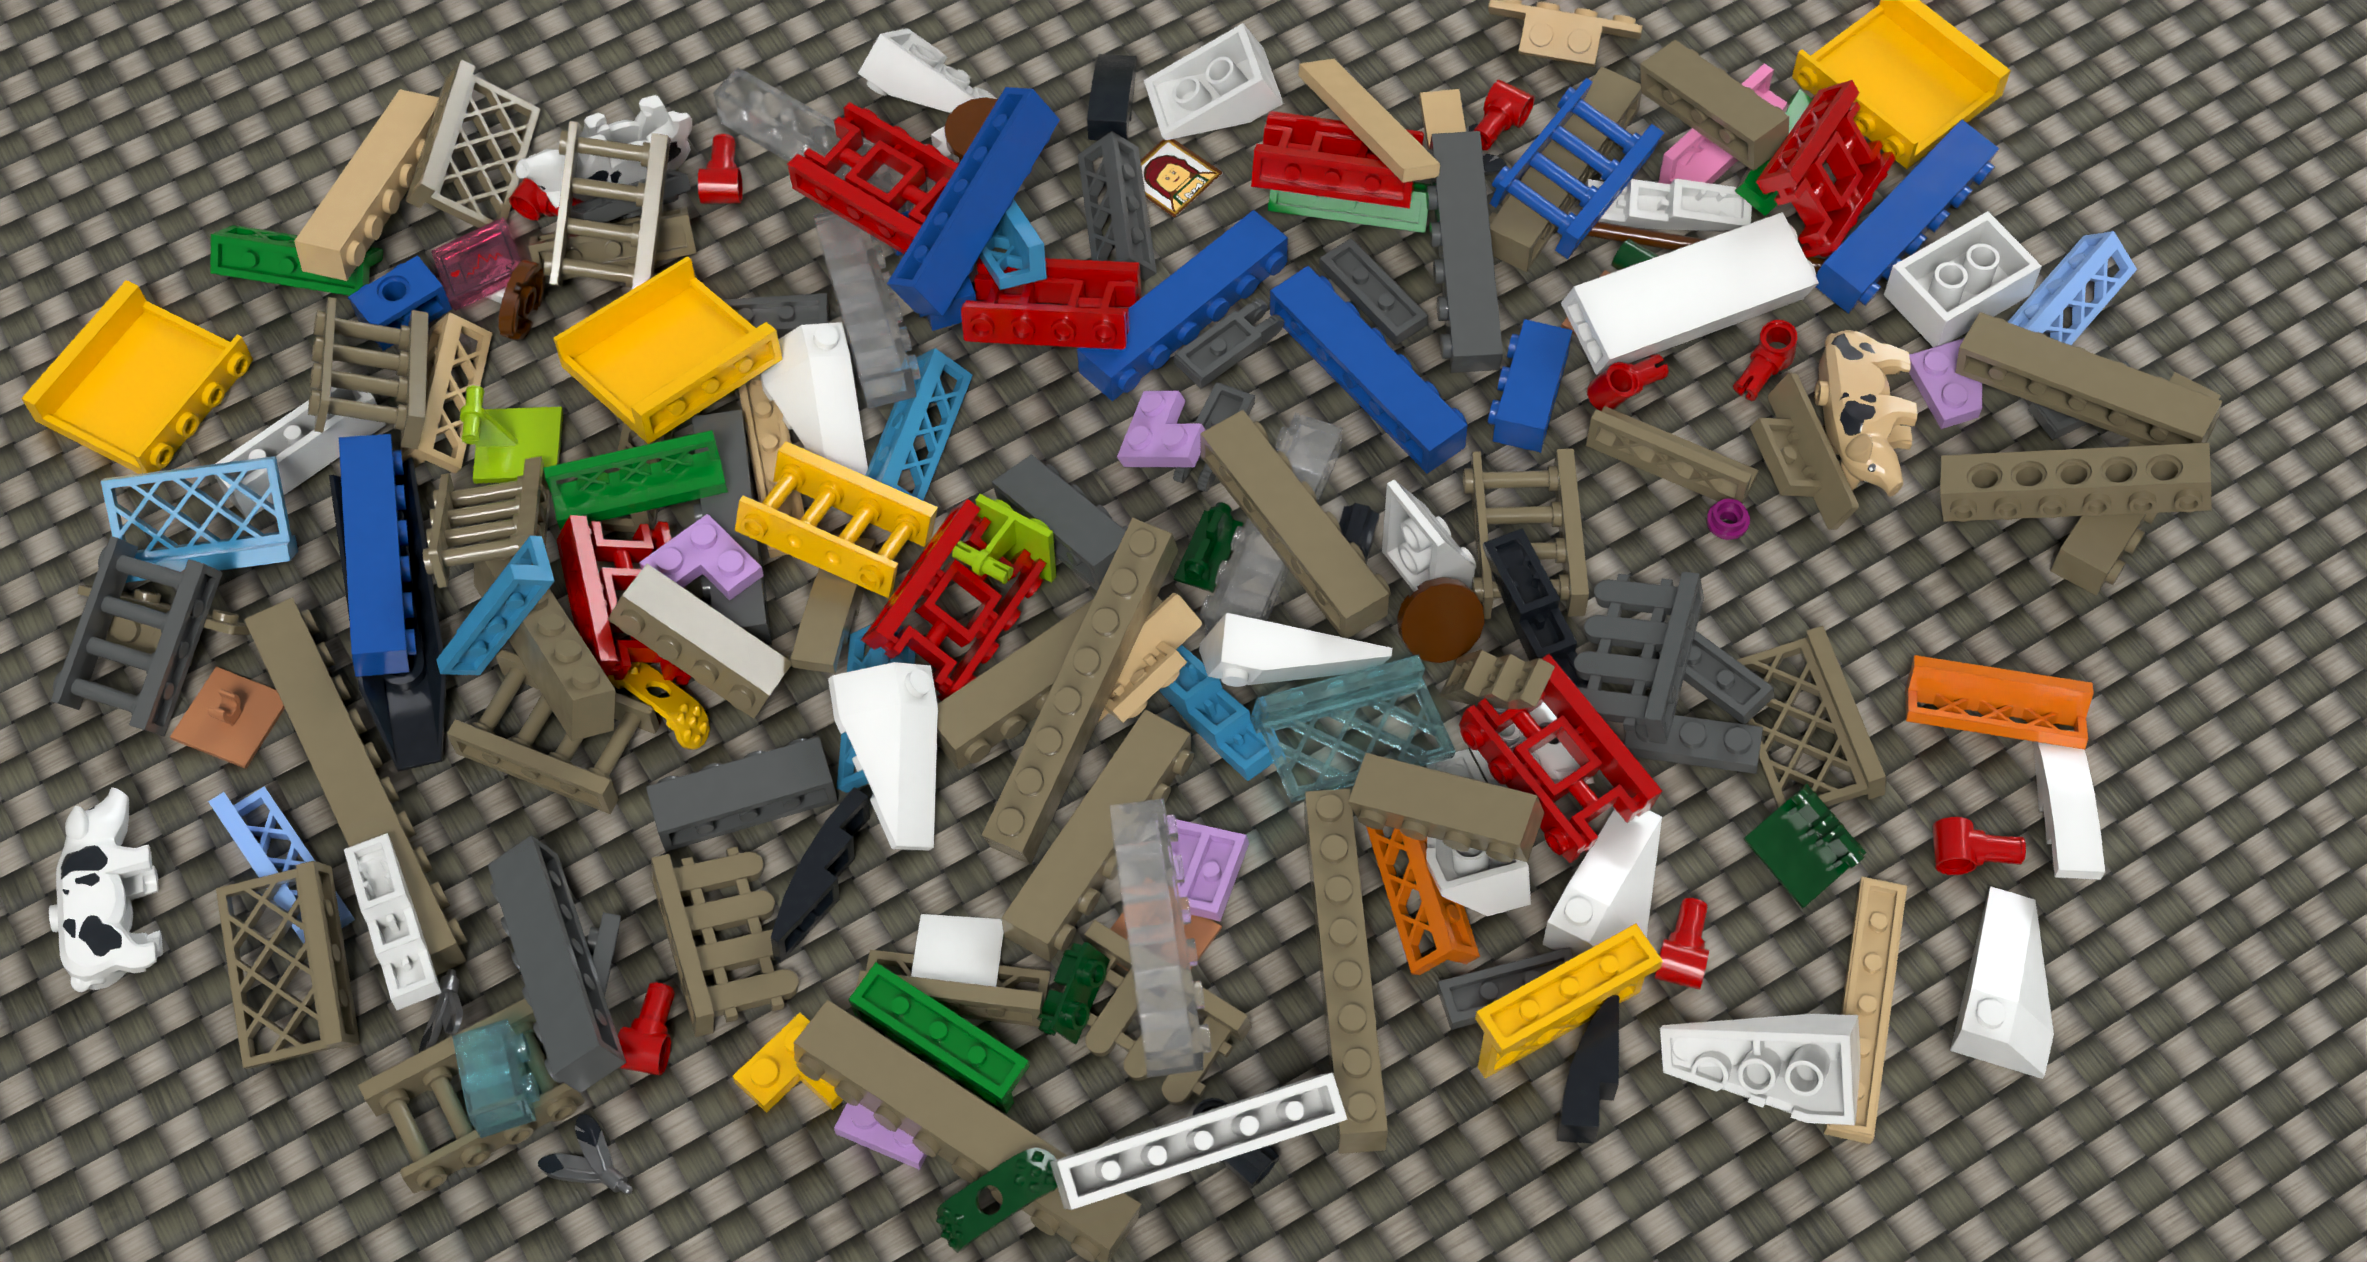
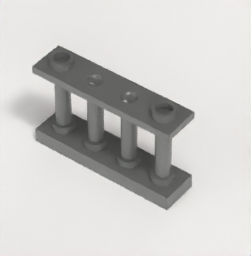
(171, 660)

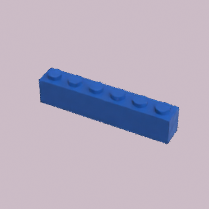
(973, 201)
(1905, 216)
(1188, 303)
(1369, 369)
(374, 555)

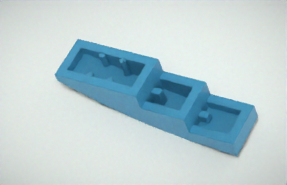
(1217, 717)

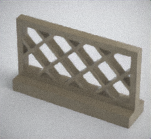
(447, 129)
(1843, 722)
(325, 956)

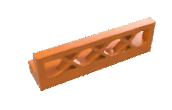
(1997, 696)
(1446, 918)

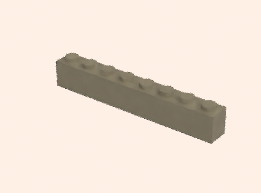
(1080, 691)
(1345, 970)
(948, 1123)

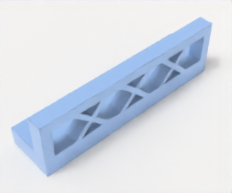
(2067, 287)
(256, 852)

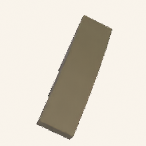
(828, 619)
(1501, 680)

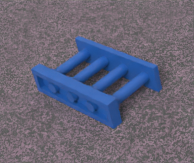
(1592, 200)

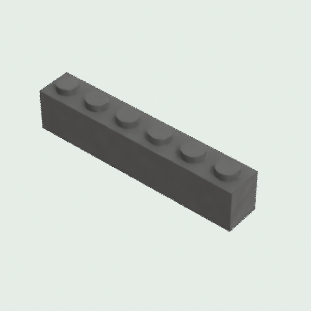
(1465, 254)
(750, 606)
(555, 965)

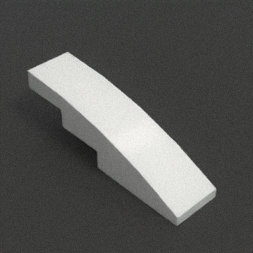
(1677, 206)
(2069, 811)
(392, 921)

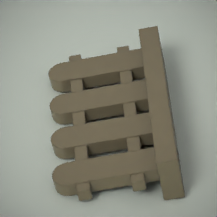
(722, 956)
(1121, 1009)

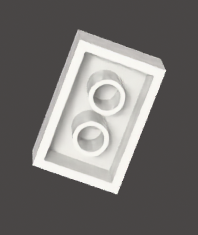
(1959, 277)

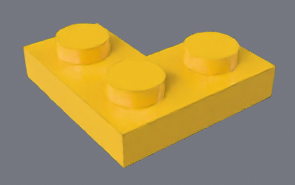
(774, 1071)

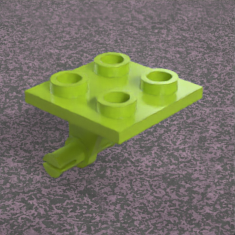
(509, 437)
(1005, 537)

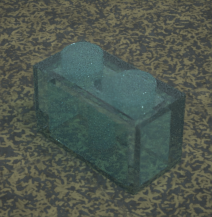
(495, 1077)

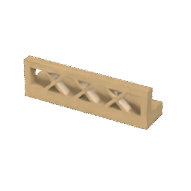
(441, 350)

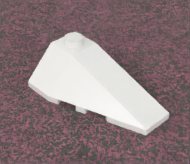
(916, 72)
(818, 393)
(1262, 652)
(893, 730)
(1473, 876)
(1609, 886)
(2006, 993)
(1786, 1062)

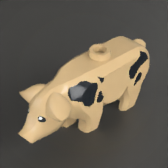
(1860, 412)

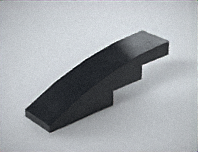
(1532, 601)
(815, 881)

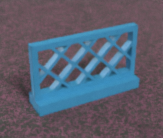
(216, 552)

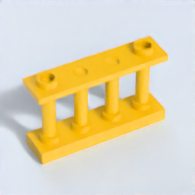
(845, 490)

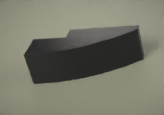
(1111, 96)
(1591, 1076)

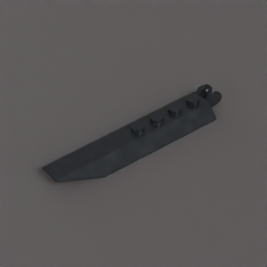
(408, 704)

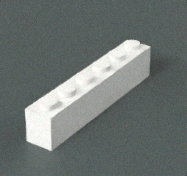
(1198, 1141)

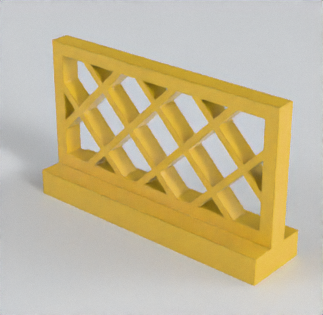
(1563, 998)

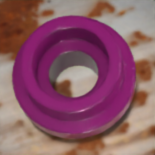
(1731, 510)

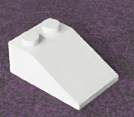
(1214, 87)
(1420, 542)

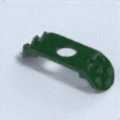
(1020, 1182)

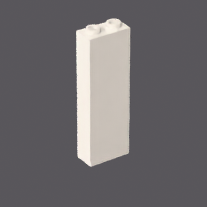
(1689, 292)

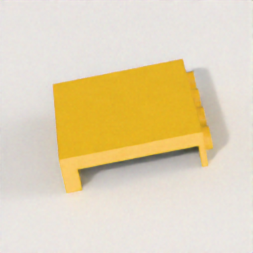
(1911, 76)
(665, 351)
(136, 382)

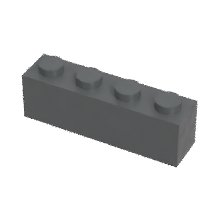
(1081, 531)
(741, 793)

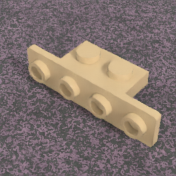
(1562, 34)
(1153, 659)

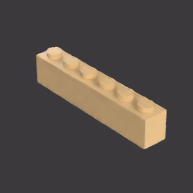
(367, 189)

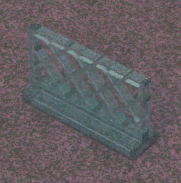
(1332, 699)

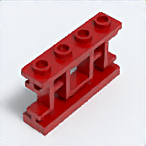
(1325, 161)
(1797, 172)
(861, 201)
(1088, 320)
(930, 581)
(594, 595)
(1588, 742)

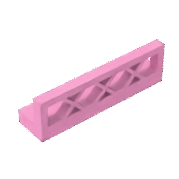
(1699, 158)

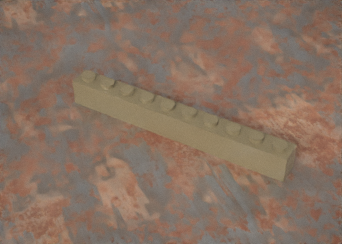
(347, 765)

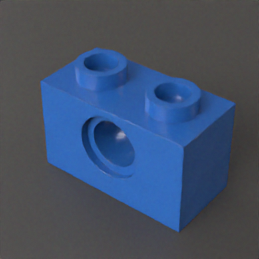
(397, 293)

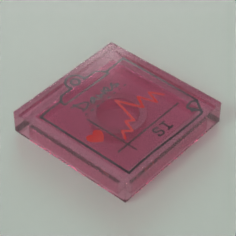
(477, 263)

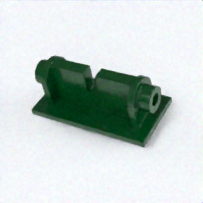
(1208, 548)
(1082, 973)

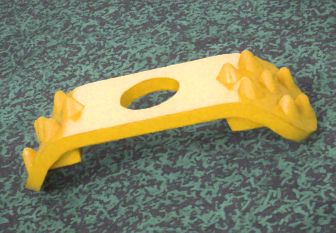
(680, 710)

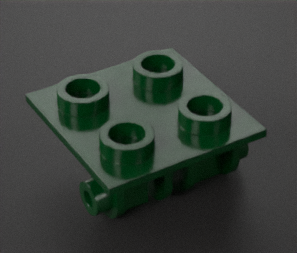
(1805, 846)

